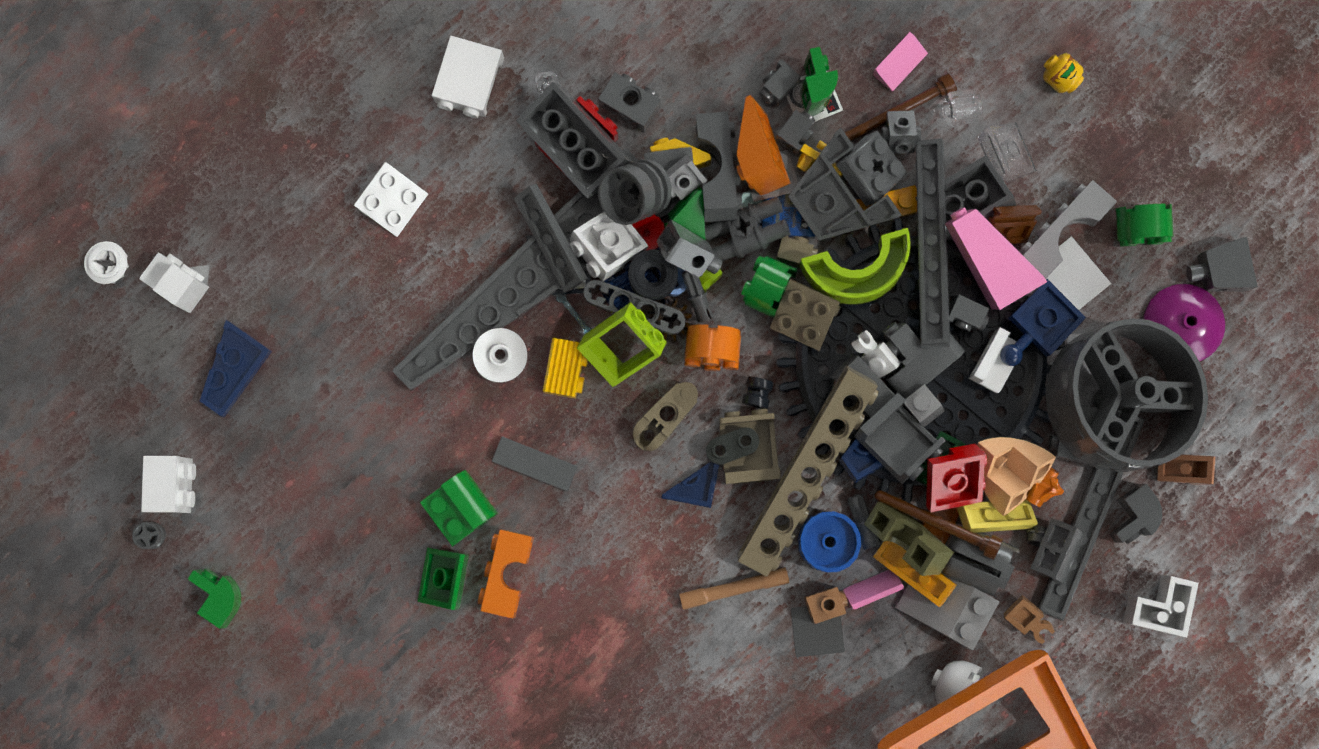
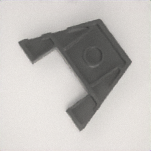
(827, 201)

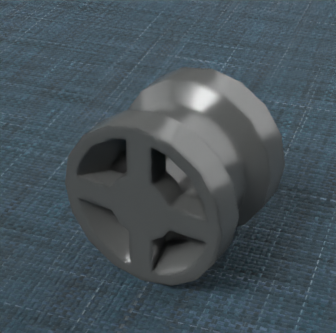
(142, 536)

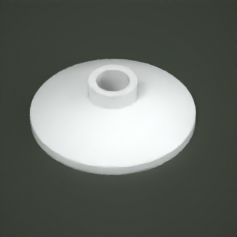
(499, 369)

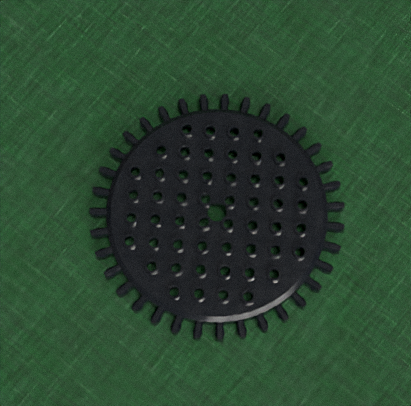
(1027, 375)

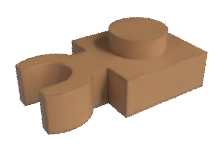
(1027, 617)

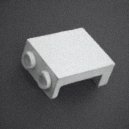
(467, 77)

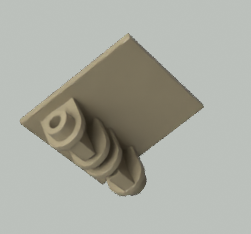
(805, 314)

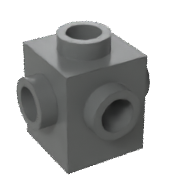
(901, 131)

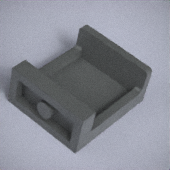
(899, 440)

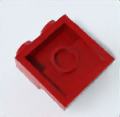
(956, 478)

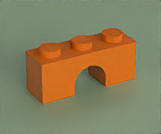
(498, 596)

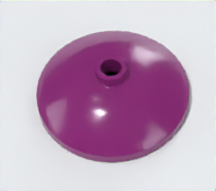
(1181, 301)

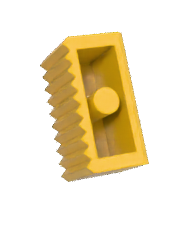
(564, 369)

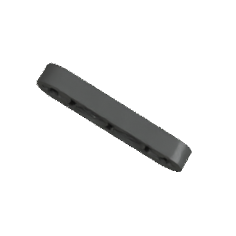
(638, 301)

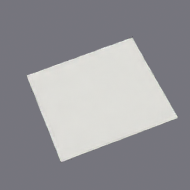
(1077, 275)

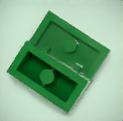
(818, 83)
(459, 507)

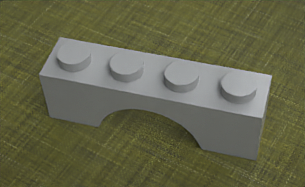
(1087, 208)

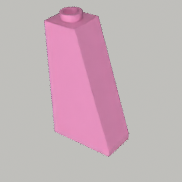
(994, 262)

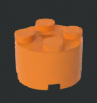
(712, 347)

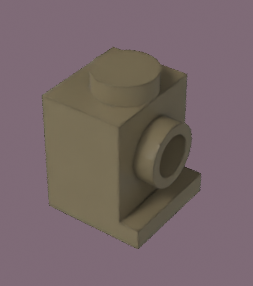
(793, 250)

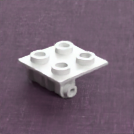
(390, 199)

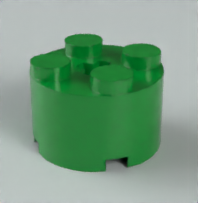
(1143, 223)
(767, 285)

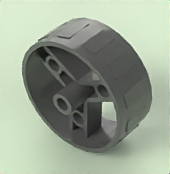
(1182, 394)

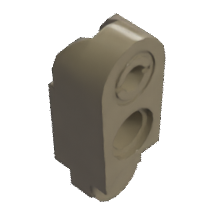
(680, 399)

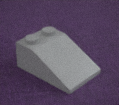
(959, 618)

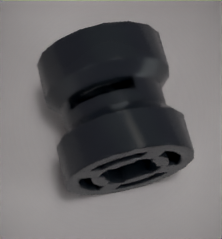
(754, 398)

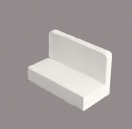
(990, 369)

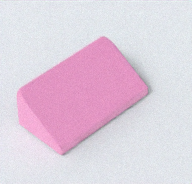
(900, 62)
(872, 589)

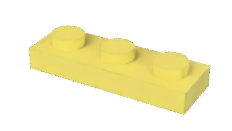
(986, 518)

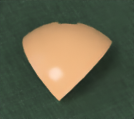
(1012, 470)

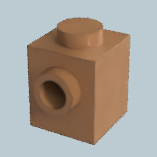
(826, 604)

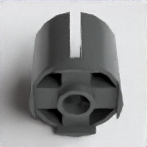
(975, 569)

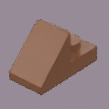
(1188, 469)

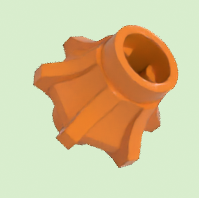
(1045, 490)

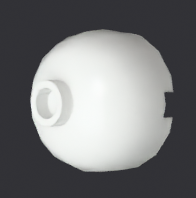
(954, 678)

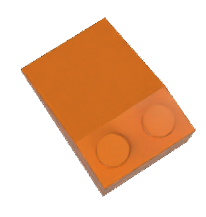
(758, 151)

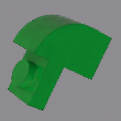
(223, 597)

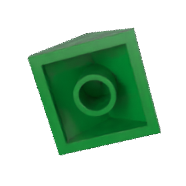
(443, 578)

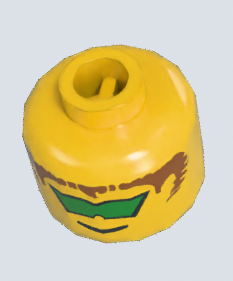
(1063, 73)

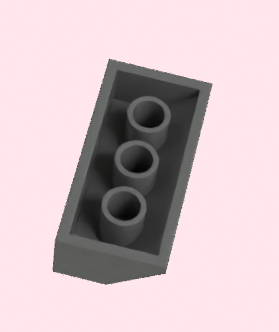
(572, 138)

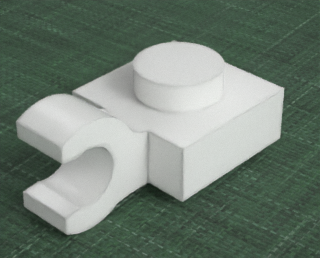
(876, 356)

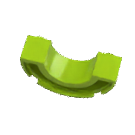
(863, 284)

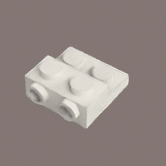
(606, 245)

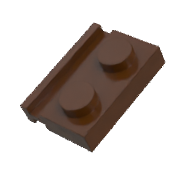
(1015, 221)

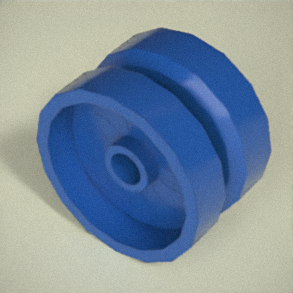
(845, 543)

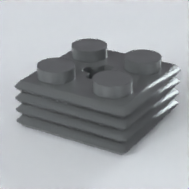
(871, 168)

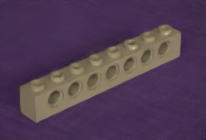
(767, 559)

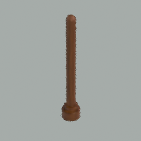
(941, 88)
(987, 544)

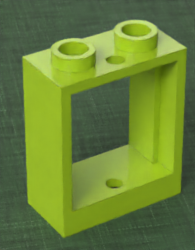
(606, 361)

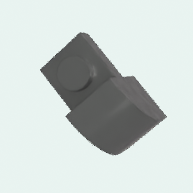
(1144, 514)

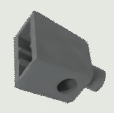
(687, 250)
(1225, 268)

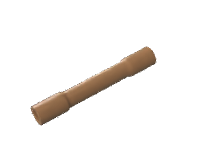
(704, 595)

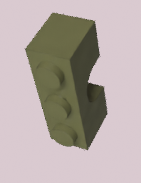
(923, 549)

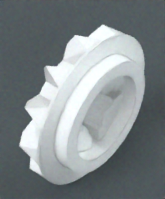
(100, 252)

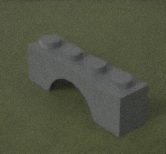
(719, 194)

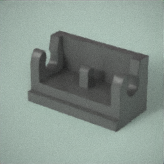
(1057, 550)

